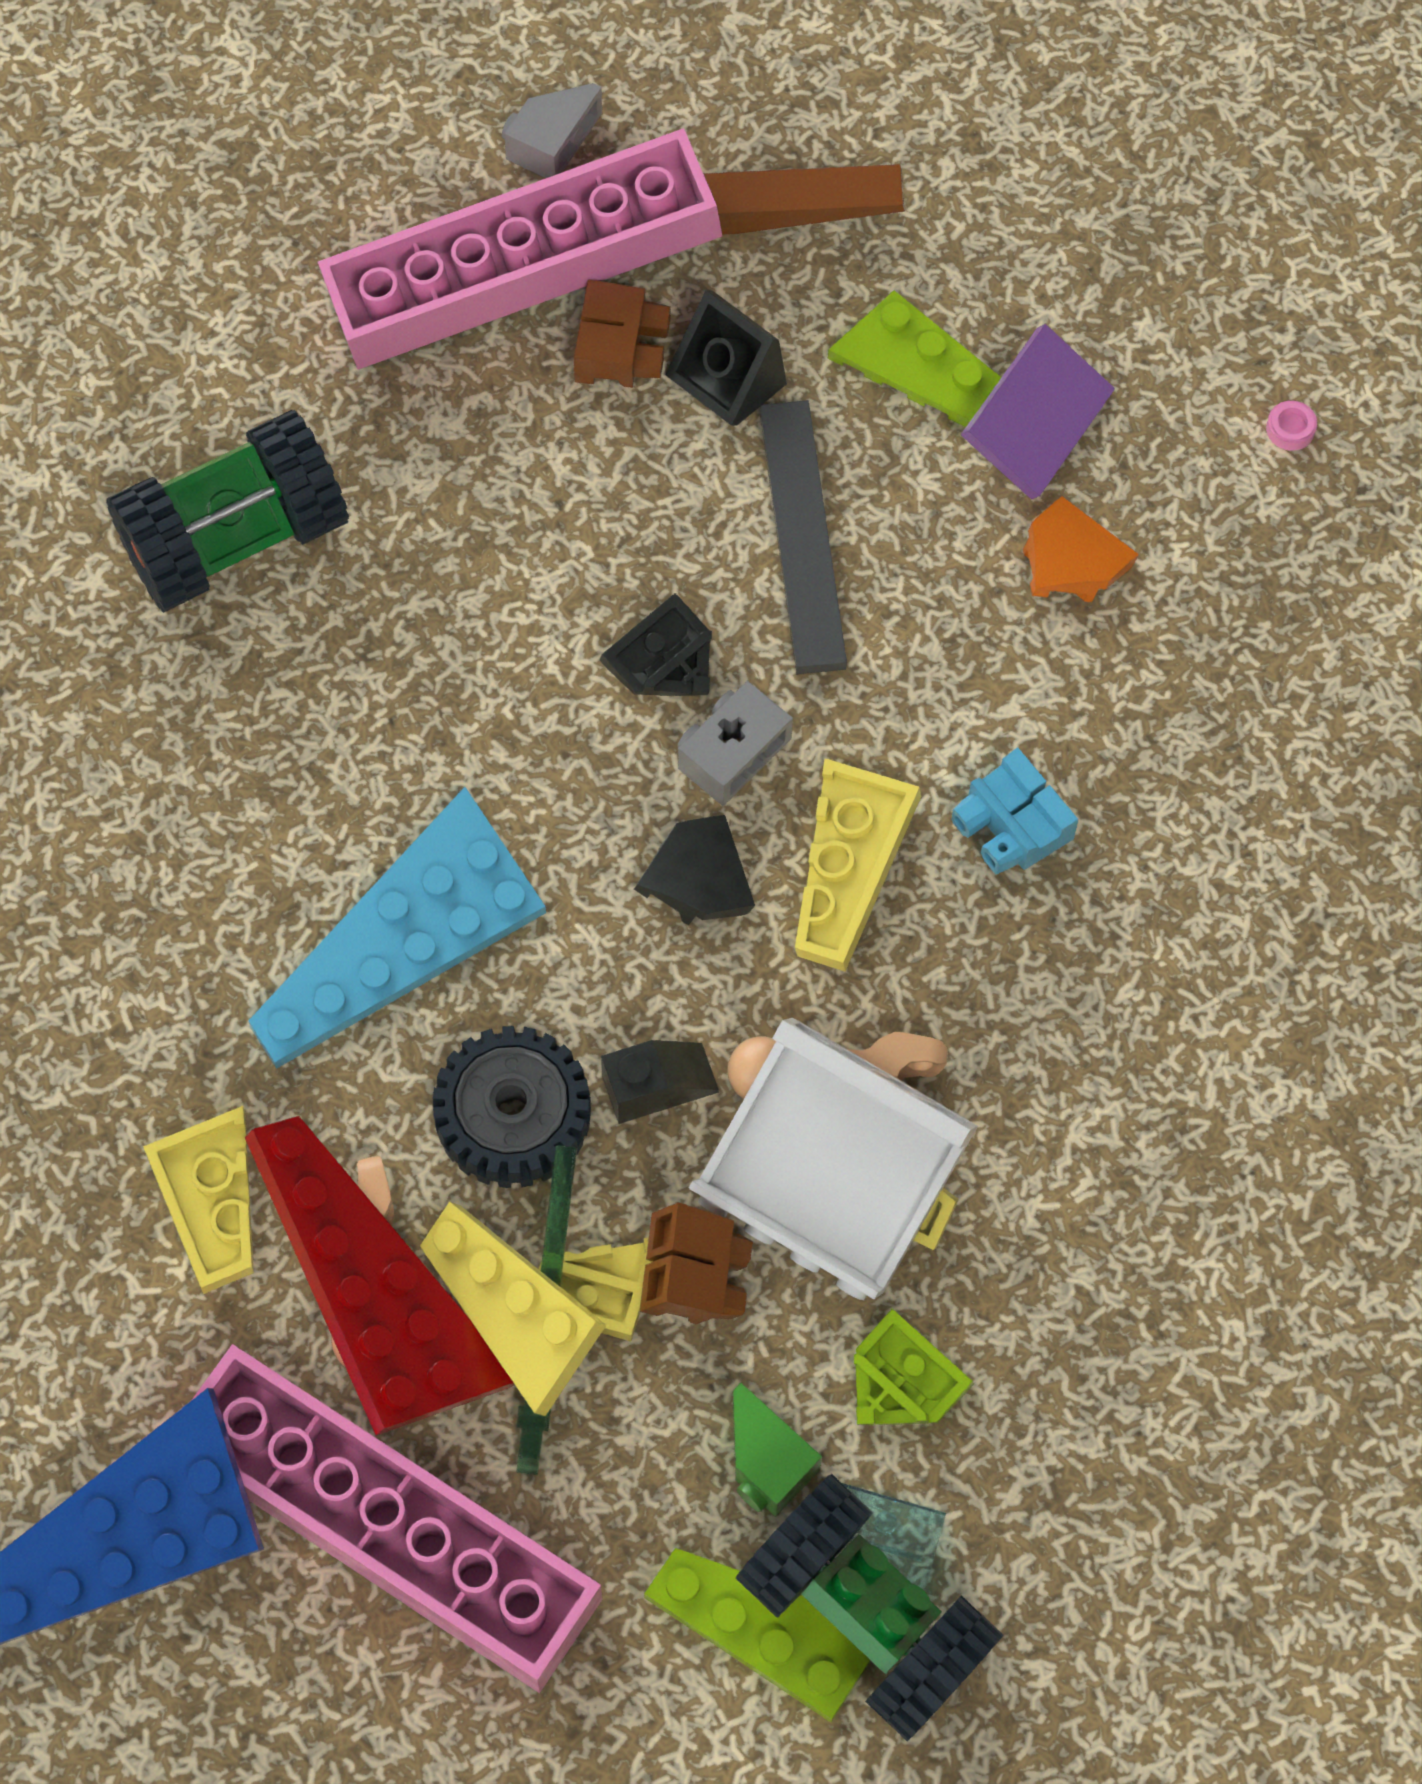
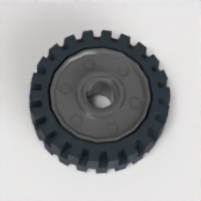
(501, 1070)

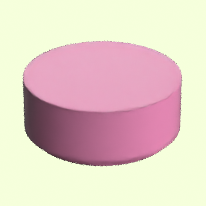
(1291, 425)

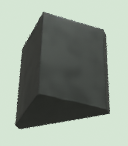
(727, 360)

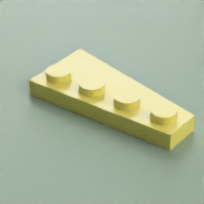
(852, 851)
(517, 1309)

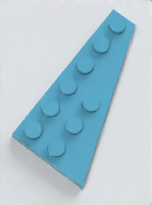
(423, 916)

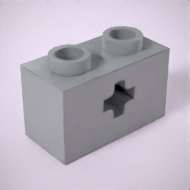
(726, 767)

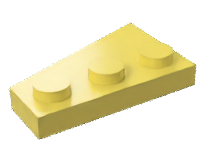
(209, 1195)

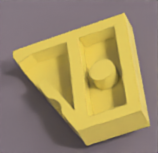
(608, 1284)

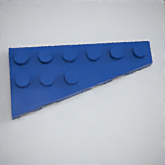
(134, 1527)

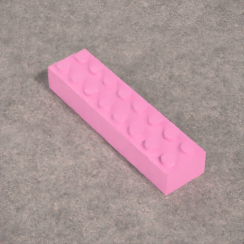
(521, 248)
(400, 1524)

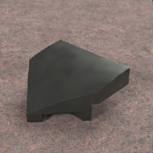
(663, 653)
(699, 872)

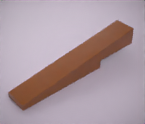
(804, 196)

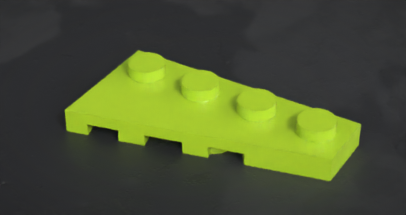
(916, 357)
(794, 1652)

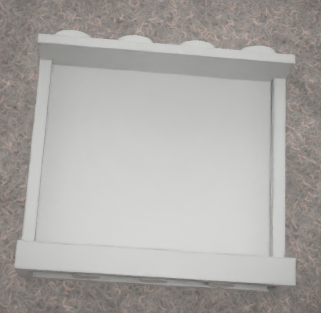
(833, 1160)

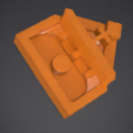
(1074, 553)

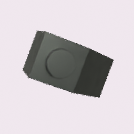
(656, 1077)

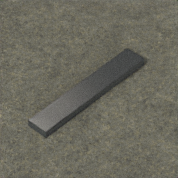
(802, 538)

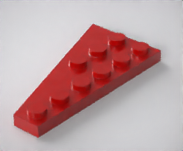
(387, 1313)

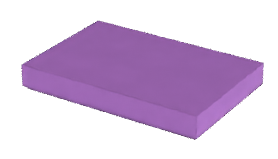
(1038, 411)

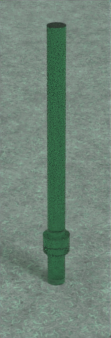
(530, 1423)

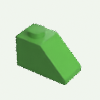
(768, 1455)

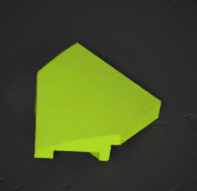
(904, 1377)

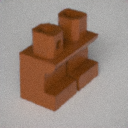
(612, 332)
(691, 1265)

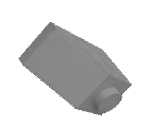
(551, 128)

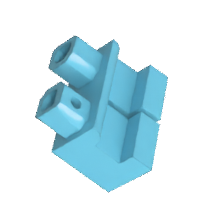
(1018, 811)

